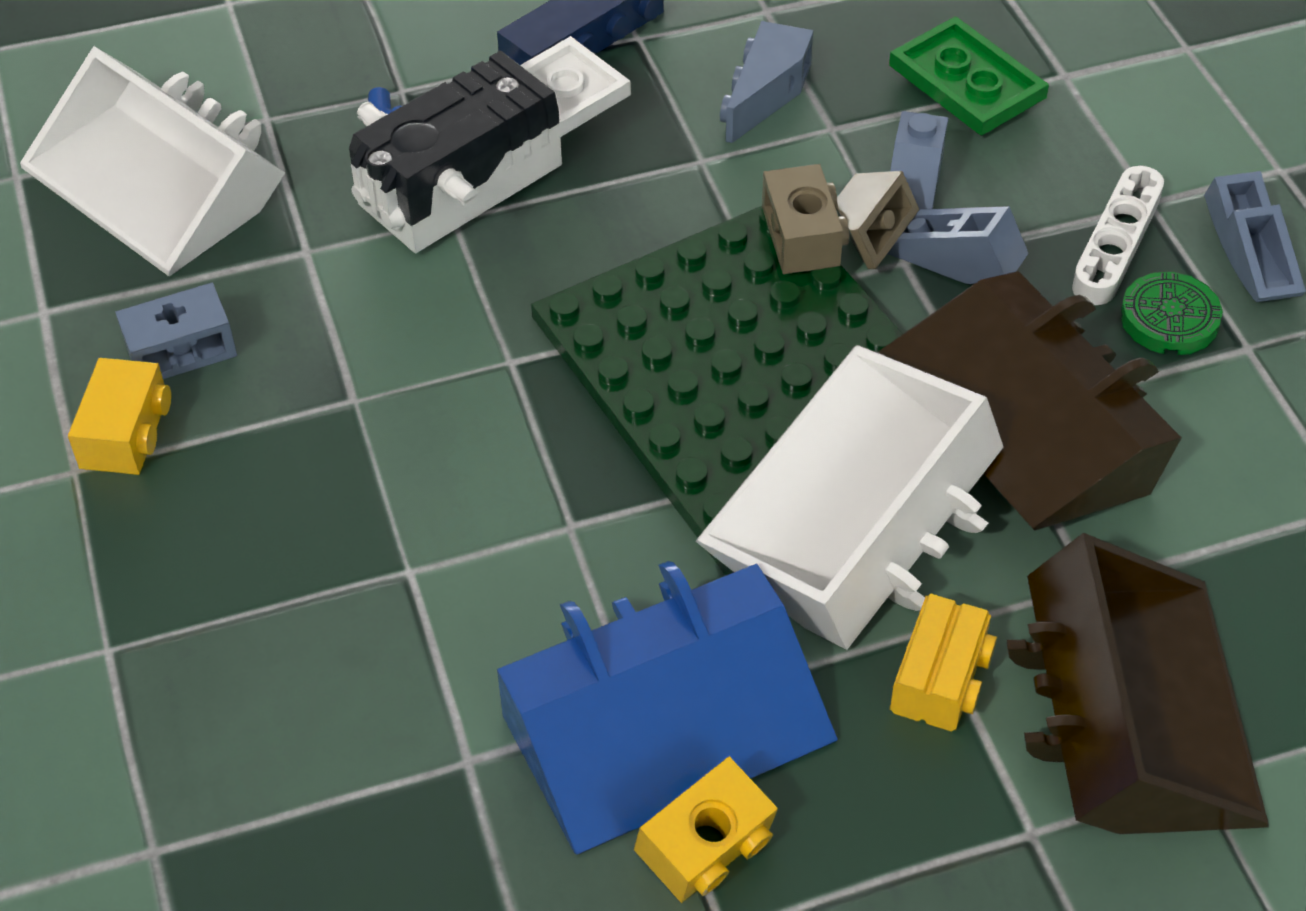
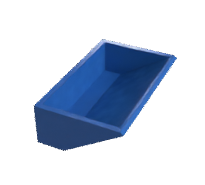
(660, 699)

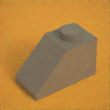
(877, 212)

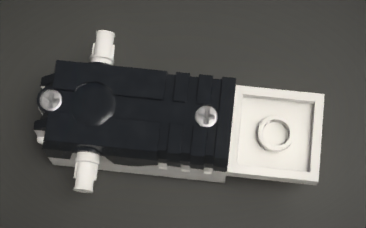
(475, 139)

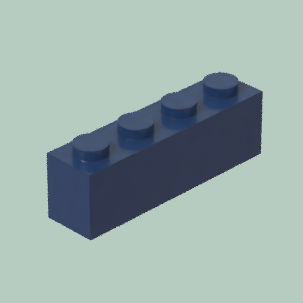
(589, 22)

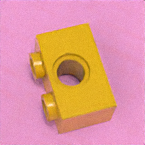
(719, 800)

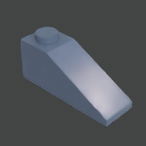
(963, 242)

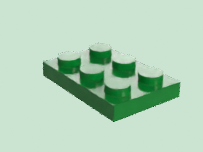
(968, 75)

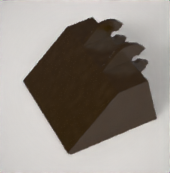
(1066, 418)
(1136, 695)

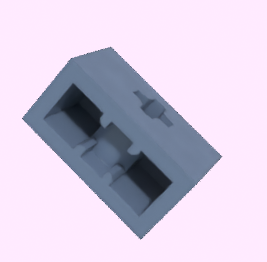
(178, 331)

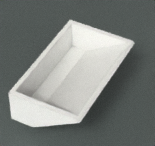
(150, 162)
(859, 493)

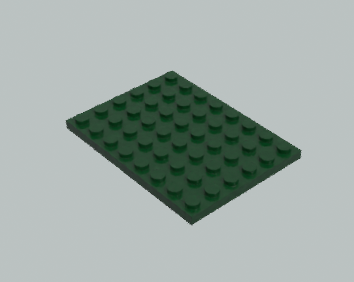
(709, 353)

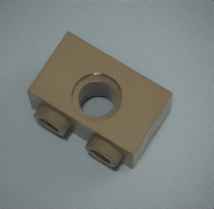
(803, 218)

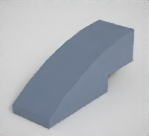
(1254, 236)

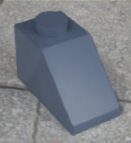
(920, 154)

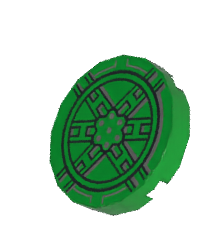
(1171, 313)

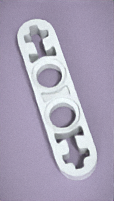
(1117, 233)

